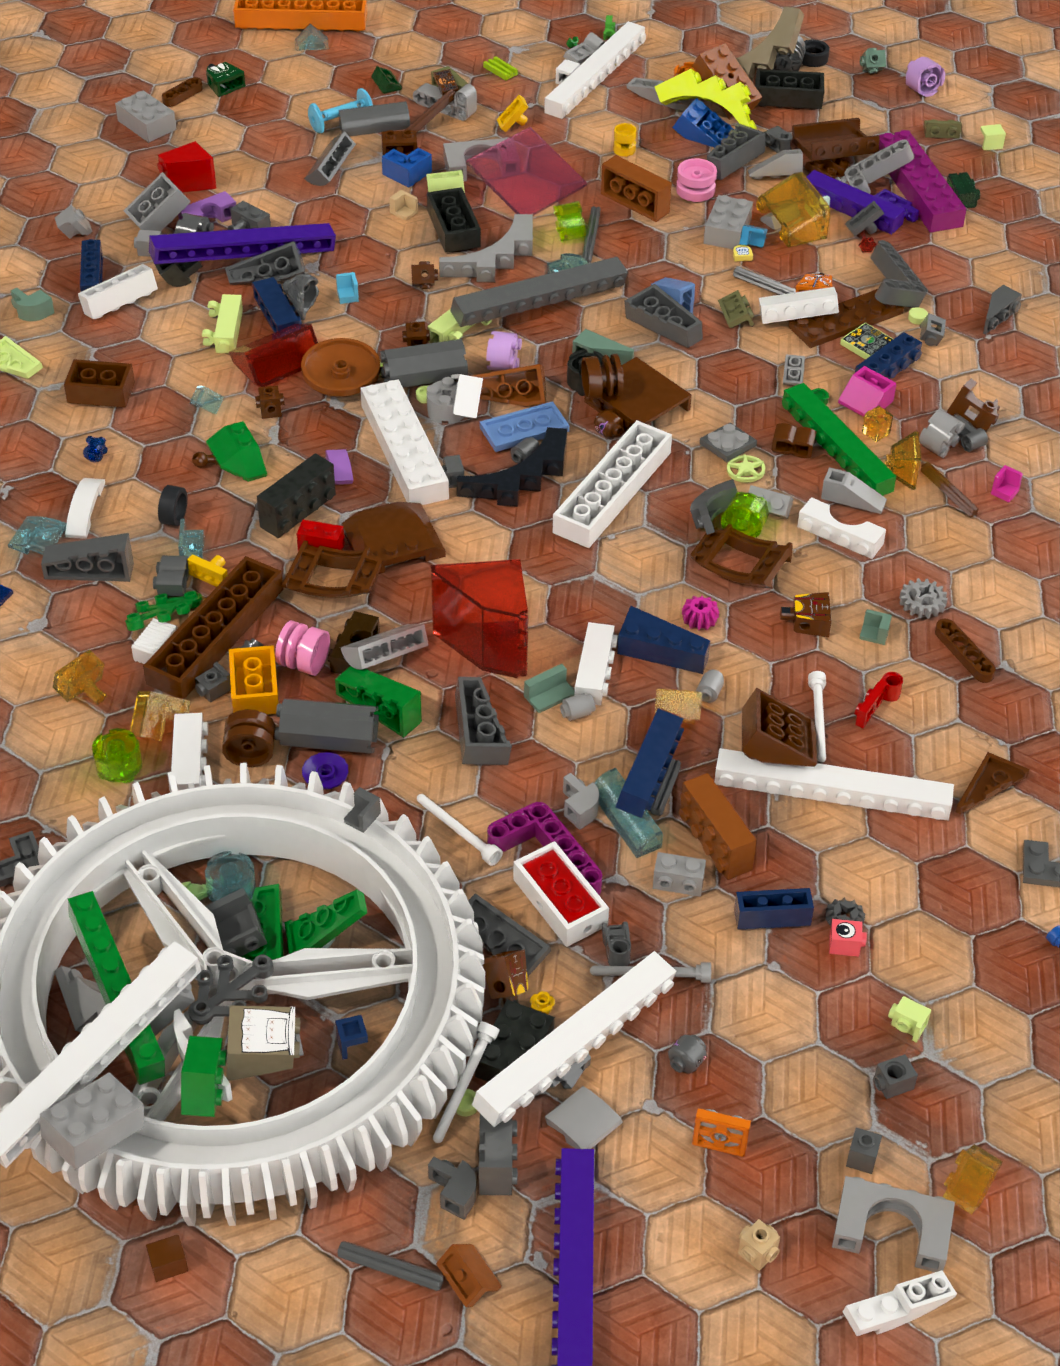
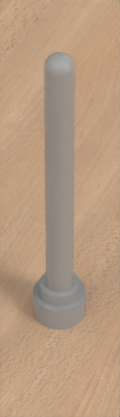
(701, 972)

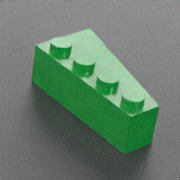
(397, 704)

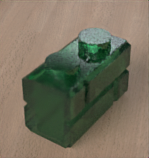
(964, 188)

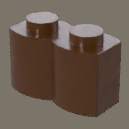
(793, 440)

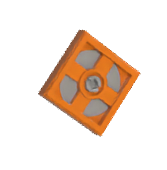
(721, 1132)

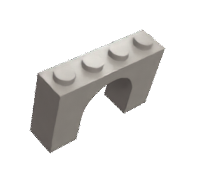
(458, 152)
(928, 1214)

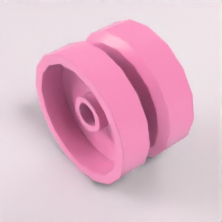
(696, 180)

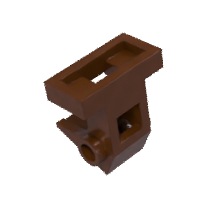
(987, 411)

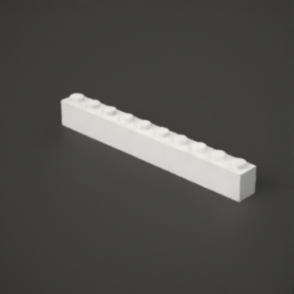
(594, 70)
(837, 785)
(573, 1040)
(96, 1046)

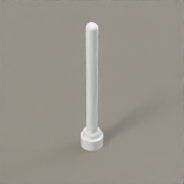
(817, 682)
(490, 853)
(485, 1035)

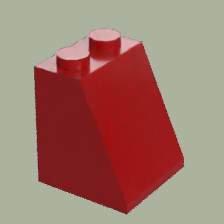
(188, 167)

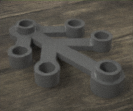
(229, 991)

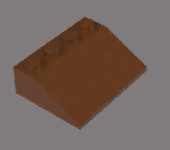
(777, 732)

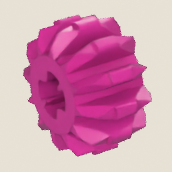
(700, 612)

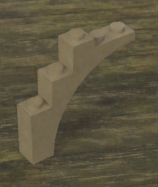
(780, 40)

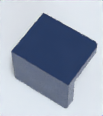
(350, 1032)

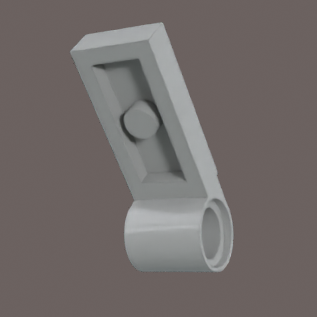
(584, 50)

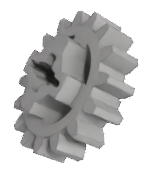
(923, 598)

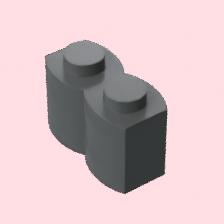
(171, 575)

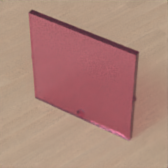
(526, 173)

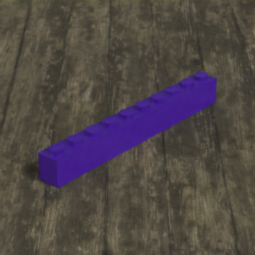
(238, 243)
(575, 1258)

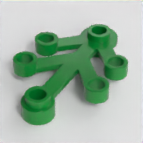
(163, 609)

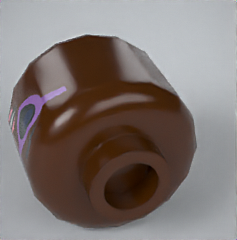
(609, 424)

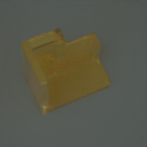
(152, 712)

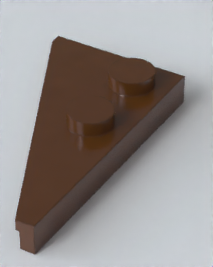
(991, 778)

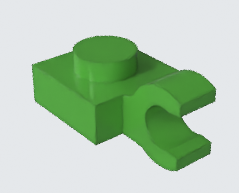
(609, 27)

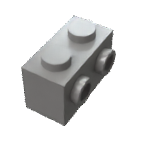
(679, 874)

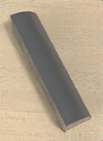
(374, 119)
(330, 160)

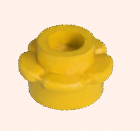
(545, 1007)

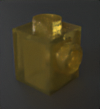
(877, 423)

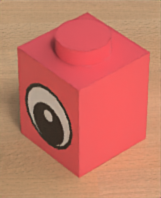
(846, 937)

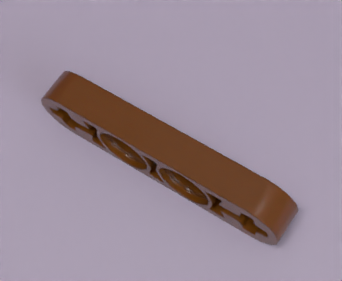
(952, 633)

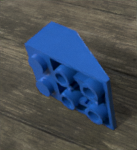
(702, 125)

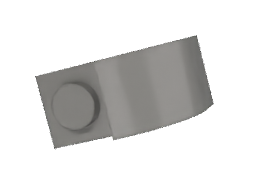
(582, 803)

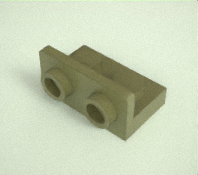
(942, 129)
(735, 309)

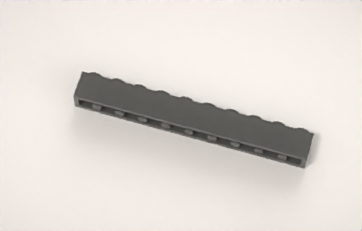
(538, 291)

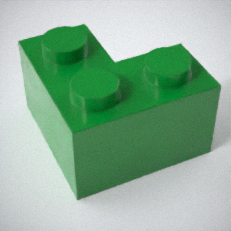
(201, 1076)

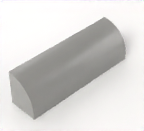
(385, 646)

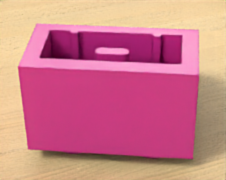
(866, 391)

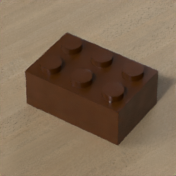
(99, 383)

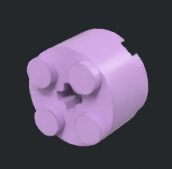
(925, 76)
(503, 351)

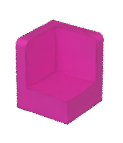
(1006, 483)

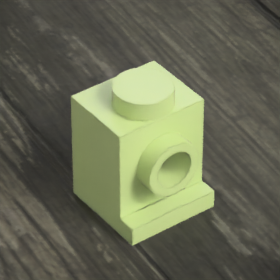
(910, 1017)

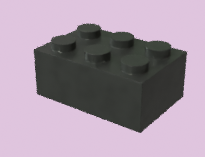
(519, 1032)

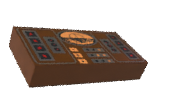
(445, 81)

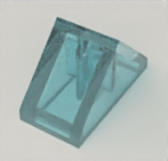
(311, 39)

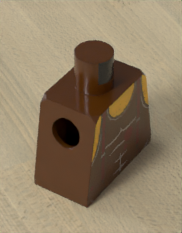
(809, 614)
(506, 975)

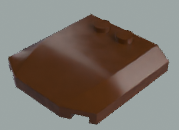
(394, 533)

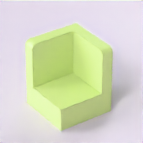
(993, 137)

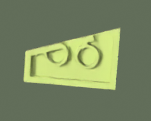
(17, 360)

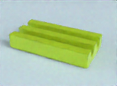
(500, 68)

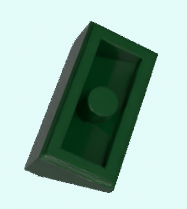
(385, 80)

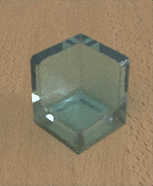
(206, 399)

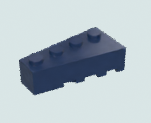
(662, 642)

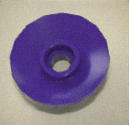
(330, 768)

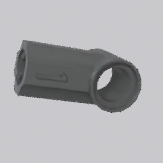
(971, 437)

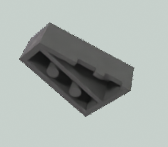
(496, 1157)

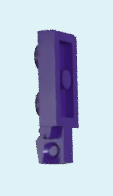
(911, 213)

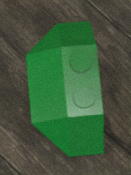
(237, 452)

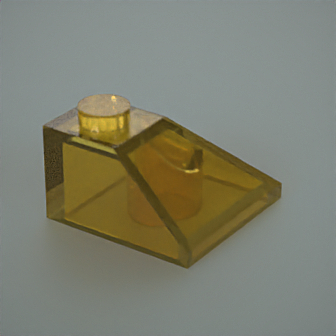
(905, 460)

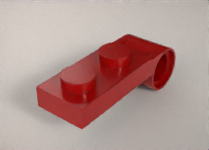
(886, 689)

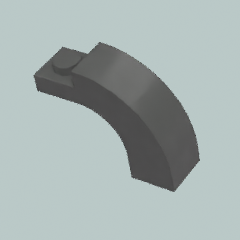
(712, 503)

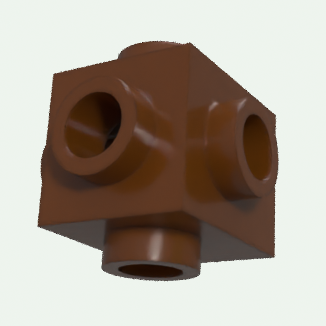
(419, 280)
(416, 334)
(269, 401)

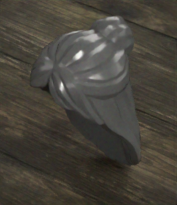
(302, 292)

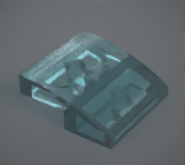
(36, 534)

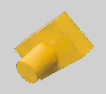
(513, 114)
(207, 571)

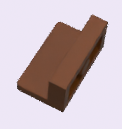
(467, 1273)

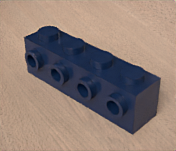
(894, 356)

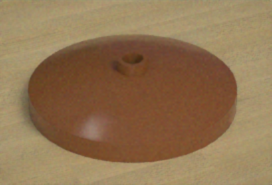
(340, 366)

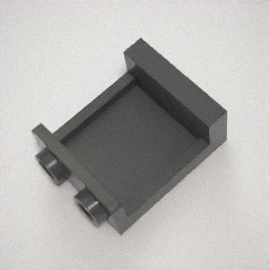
(237, 923)

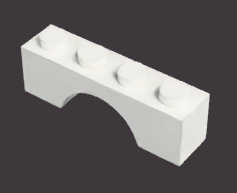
(860, 538)

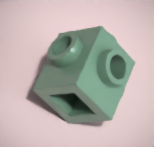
(873, 60)

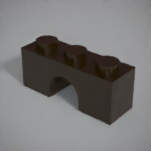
(356, 628)

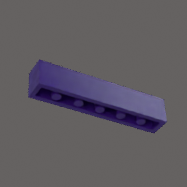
(852, 200)

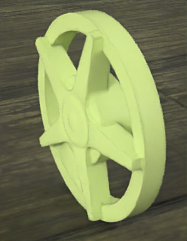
(746, 468)

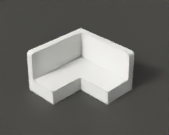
(467, 395)

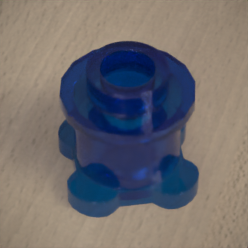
(95, 449)

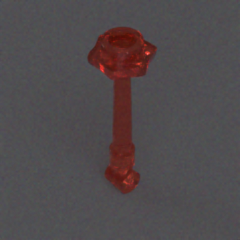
(866, 244)

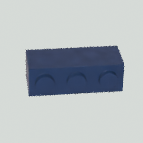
(773, 908)

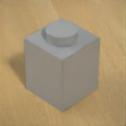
(141, 242)

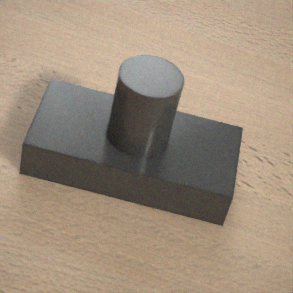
(865, 219)

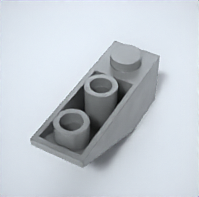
(782, 163)
(850, 491)

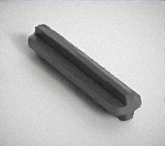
(665, 788)

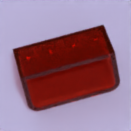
(274, 355)

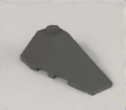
(280, 263)

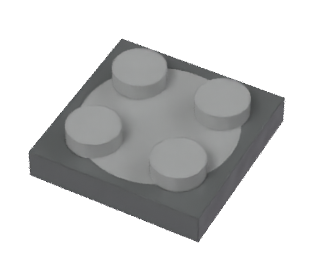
(728, 442)

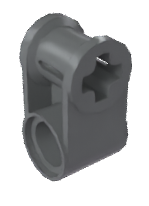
(778, 139)
(617, 943)

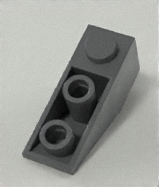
(1002, 305)

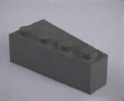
(737, 150)
(664, 315)
(90, 559)
(479, 729)

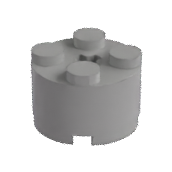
(441, 401)
(941, 433)

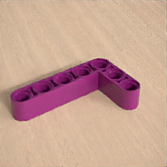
(540, 822)

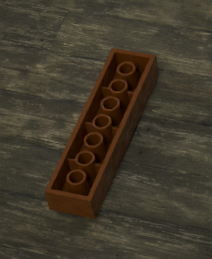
(213, 627)

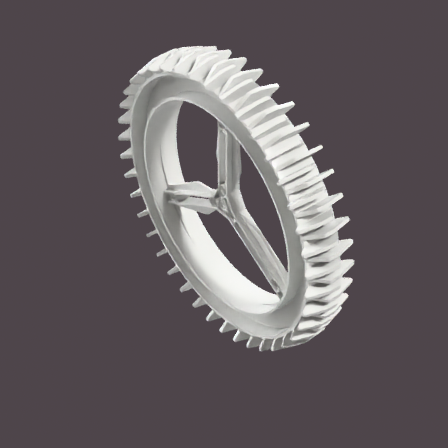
(315, 1141)

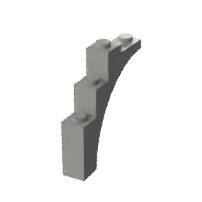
(497, 256)

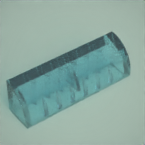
(639, 834)

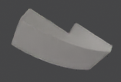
(793, 370)

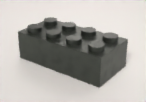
(790, 88)
(453, 220)
(296, 495)

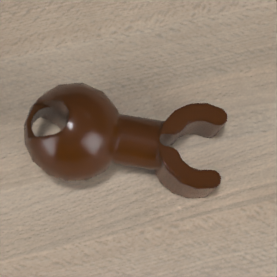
(200, 459)

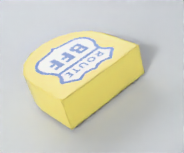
(742, 253)

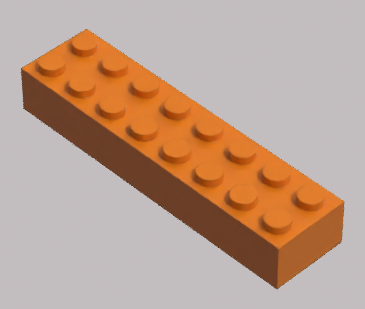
(298, 14)

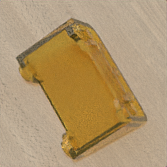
(798, 209)

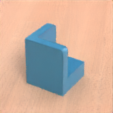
(753, 236)

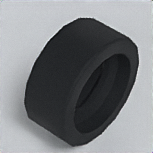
(821, 56)
(172, 505)

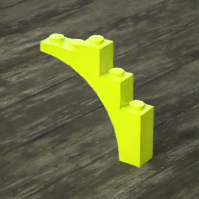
(688, 86)

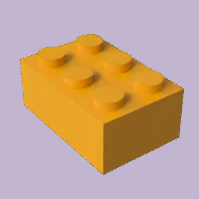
(254, 679)

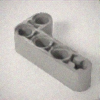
(460, 108)
(879, 165)

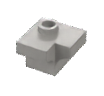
(73, 222)

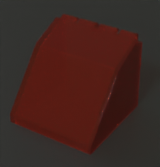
(483, 613)

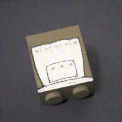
(261, 1040)

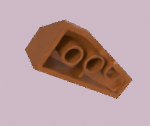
(515, 386)

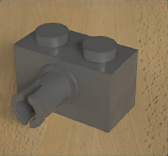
(248, 216)

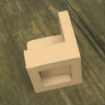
(403, 205)

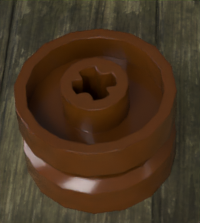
(249, 738)

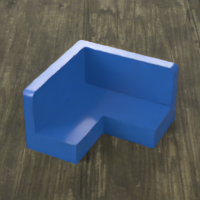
(407, 168)

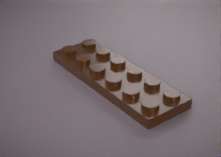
(851, 315)

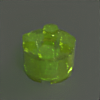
(569, 221)
(746, 513)
(117, 755)

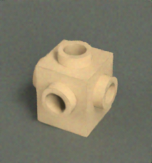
(759, 1244)

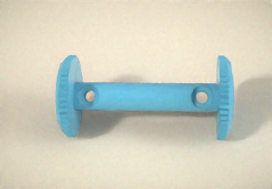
(317, 120)

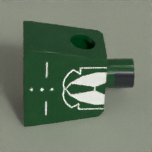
(224, 78)

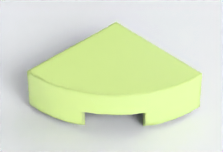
(197, 890)

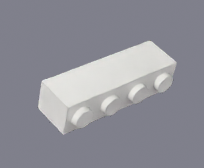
(118, 291)
(798, 305)
(595, 661)
(189, 749)

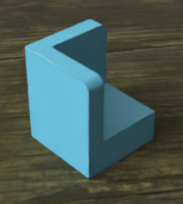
(347, 287)

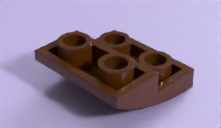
(830, 167)

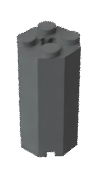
(423, 363)
(327, 725)

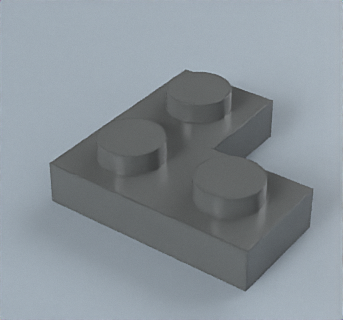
(25, 851)
(1037, 867)

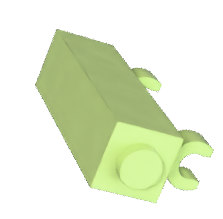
(228, 323)
(447, 328)

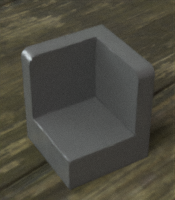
(365, 811)

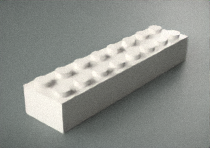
(404, 443)
(612, 484)

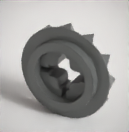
(834, 911)

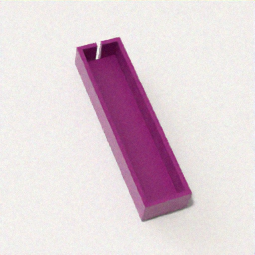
(925, 187)

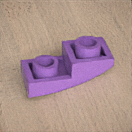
(342, 466)

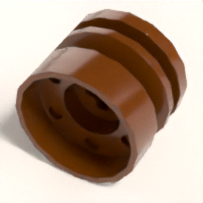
(604, 376)

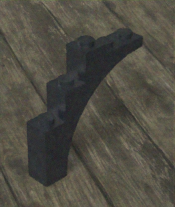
(527, 475)

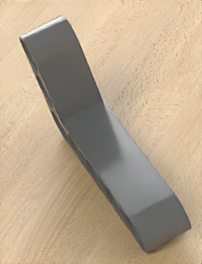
(901, 283)

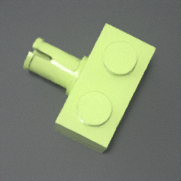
(445, 180)

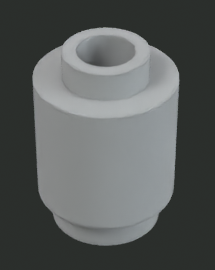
(711, 685)
(577, 706)

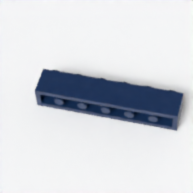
(649, 764)

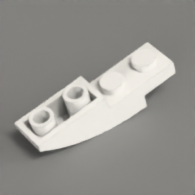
(900, 1306)

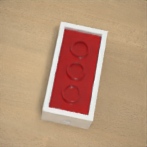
(560, 893)

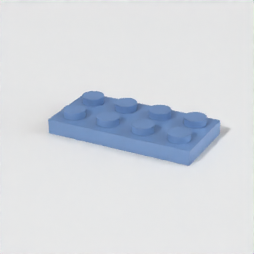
(510, 429)

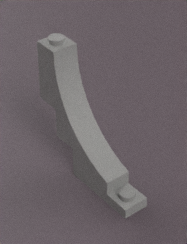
(86, 1002)

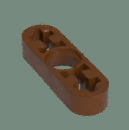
(182, 92)

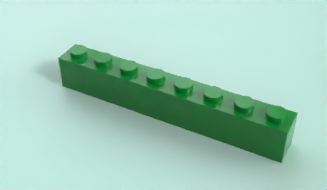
(838, 439)
(111, 978)

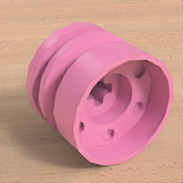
(302, 647)

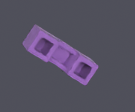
(216, 206)

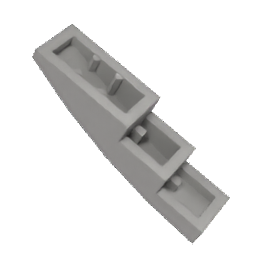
(646, 89)

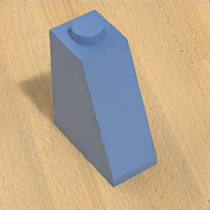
(679, 290)

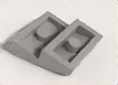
(583, 1119)

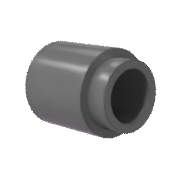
(524, 449)

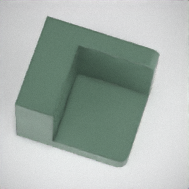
(875, 627)

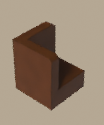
(167, 1258)

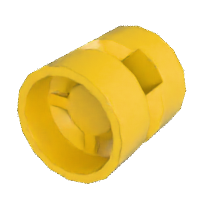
(624, 139)

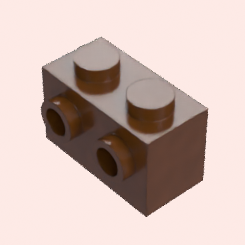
(402, 141)

